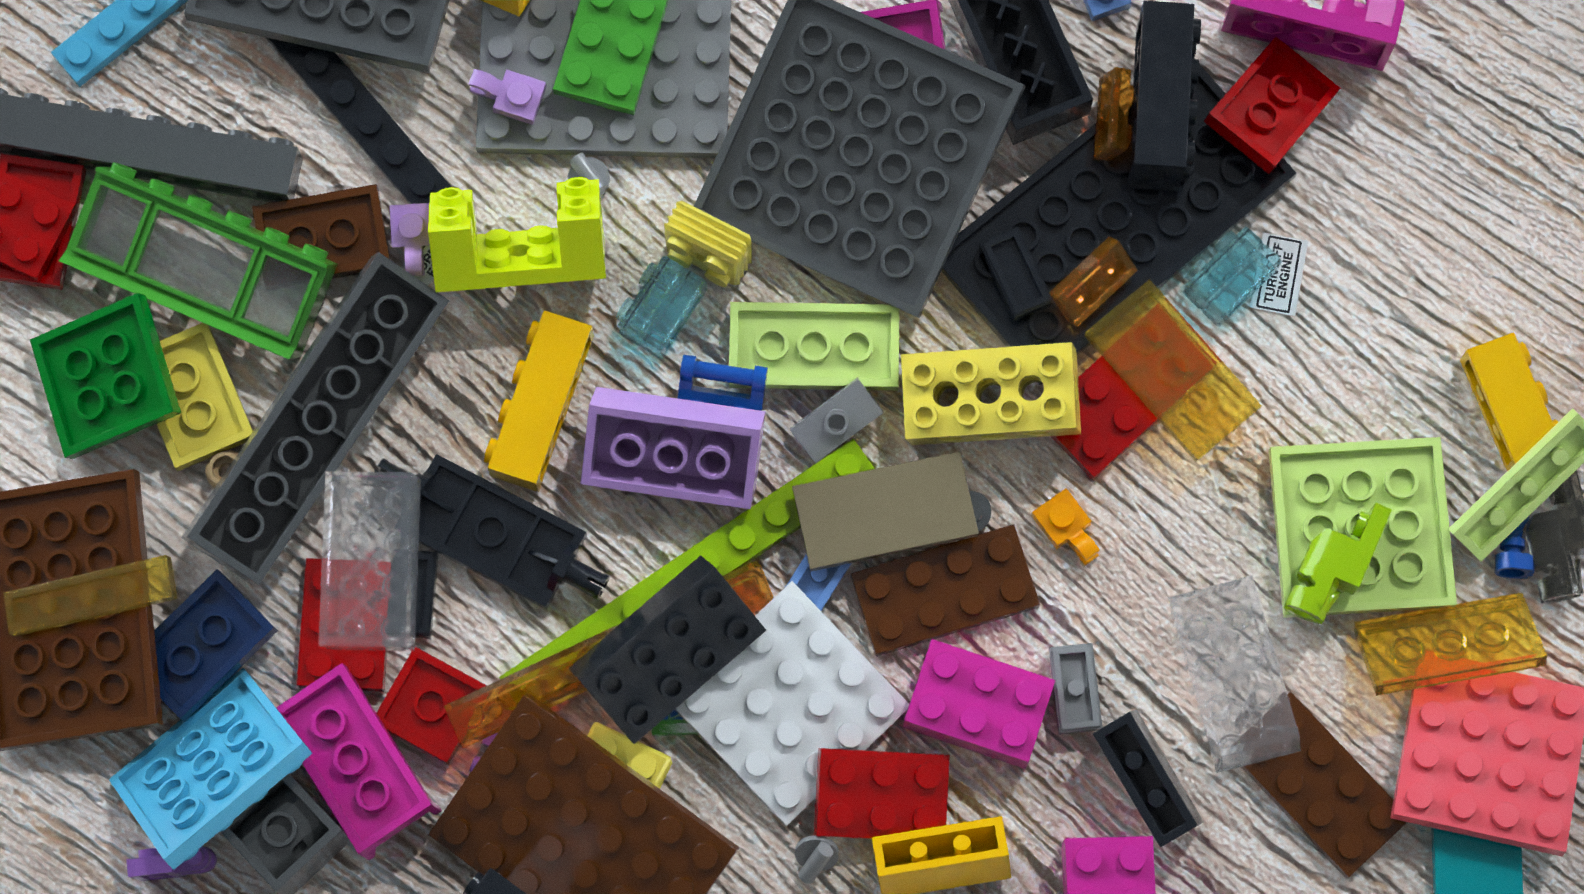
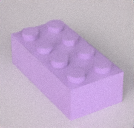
(672, 447)

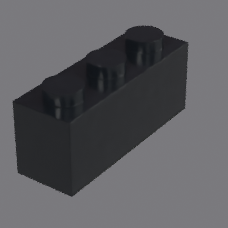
(1148, 777)

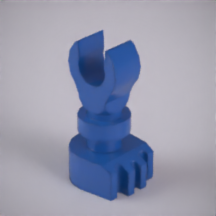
(1512, 561)

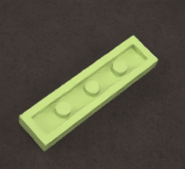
(1522, 487)

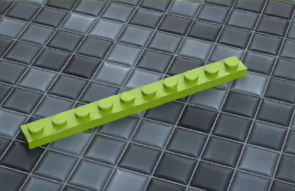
(725, 549)

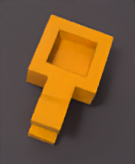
(1064, 523)

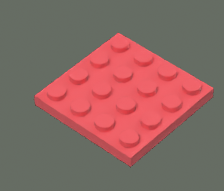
(1493, 760)

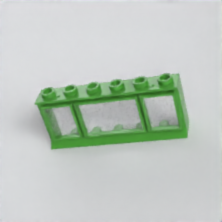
(200, 261)

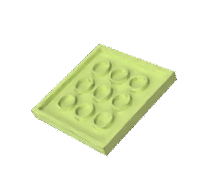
(1330, 486)

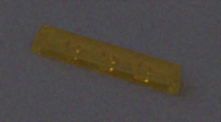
(90, 595)

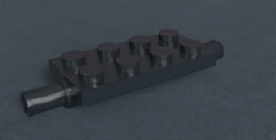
(500, 534)

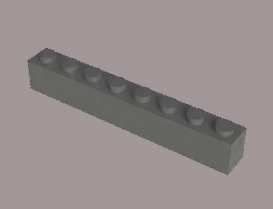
(152, 147)

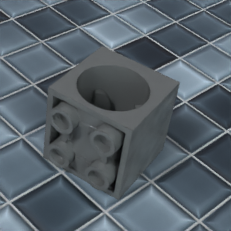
(286, 836)

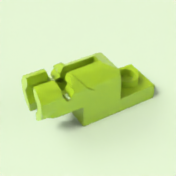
(1335, 564)

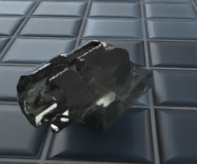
(1555, 541)

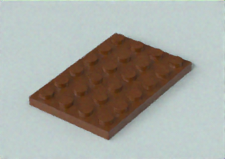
(86, 673)
(575, 818)

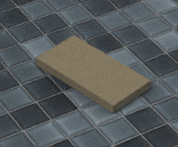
(885, 511)

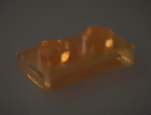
(1112, 126)
(1093, 281)

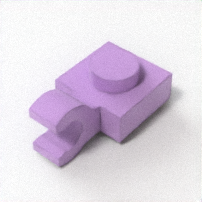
(514, 96)
(410, 231)

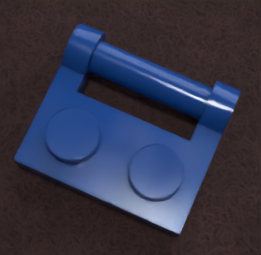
(697, 369)

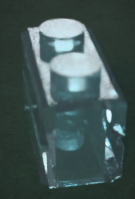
(1230, 275)
(661, 306)

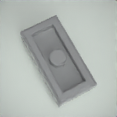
(836, 420)
(1075, 688)

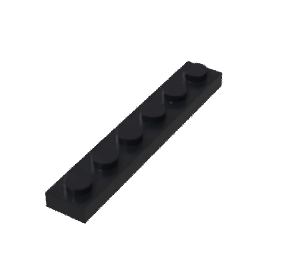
(364, 120)

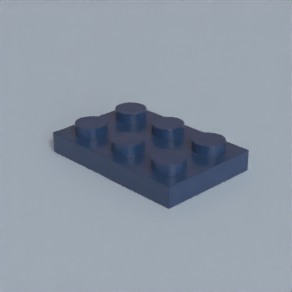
(206, 643)

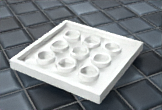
(788, 697)

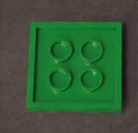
(105, 376)

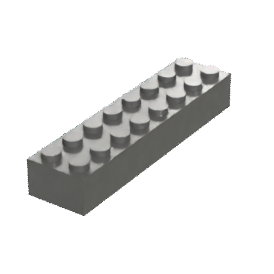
(315, 419)

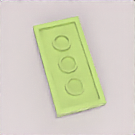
(816, 344)

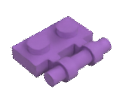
(153, 867)

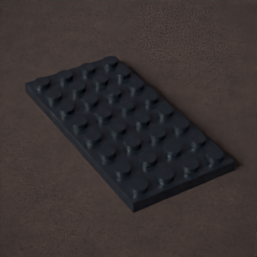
(1083, 200)

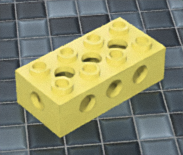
(971, 372)

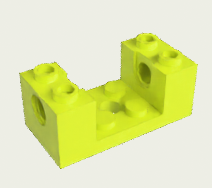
(517, 258)

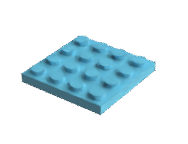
(209, 768)

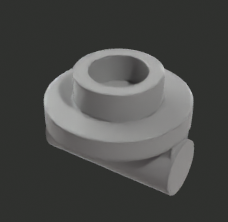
(591, 169)
(815, 855)

